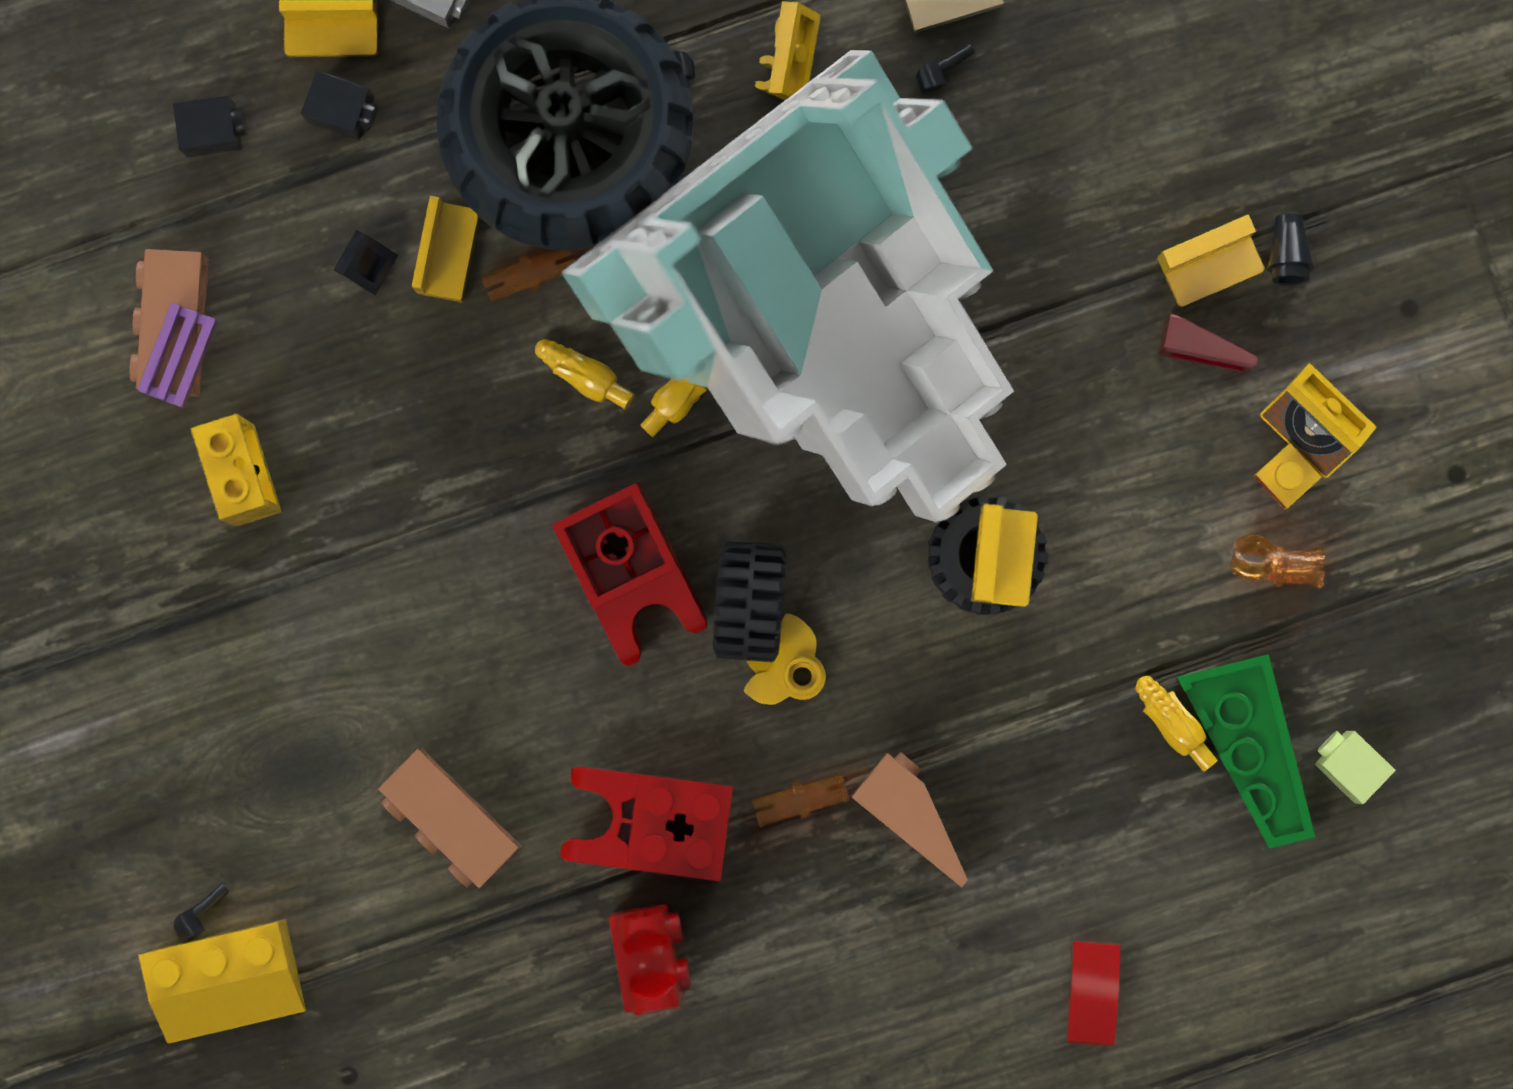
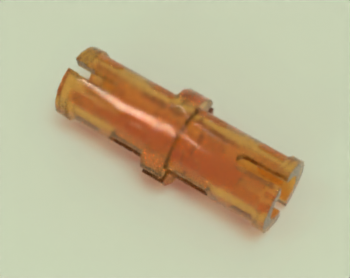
(526, 274)
(800, 800)

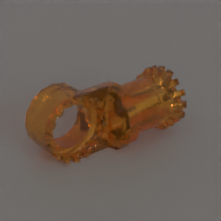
(1279, 565)

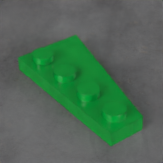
(1249, 730)

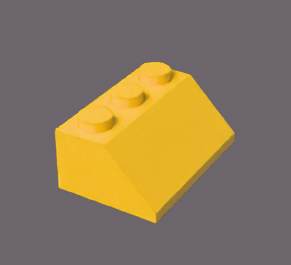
(223, 981)

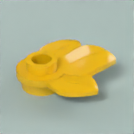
(796, 650)

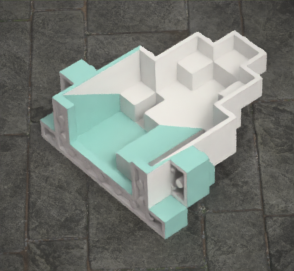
(821, 290)

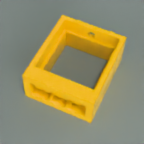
(228, 457)

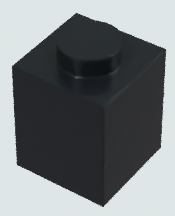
(339, 105)
(209, 126)

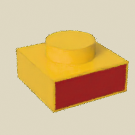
(1287, 476)

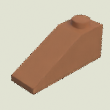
(906, 807)

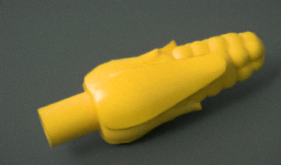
(584, 373)
(671, 404)
(1175, 722)

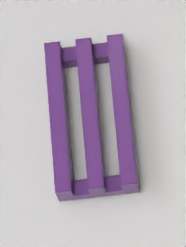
(160, 349)

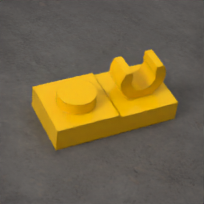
(794, 53)

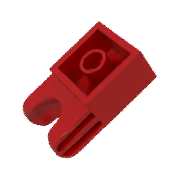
(626, 584)
(639, 824)
(648, 958)

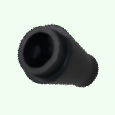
(1290, 253)

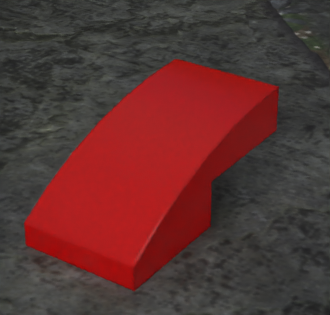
(1093, 993)

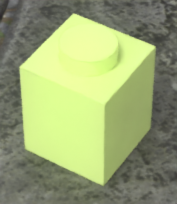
(1353, 765)

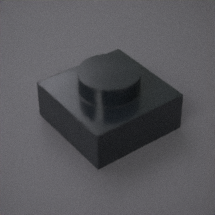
(365, 262)

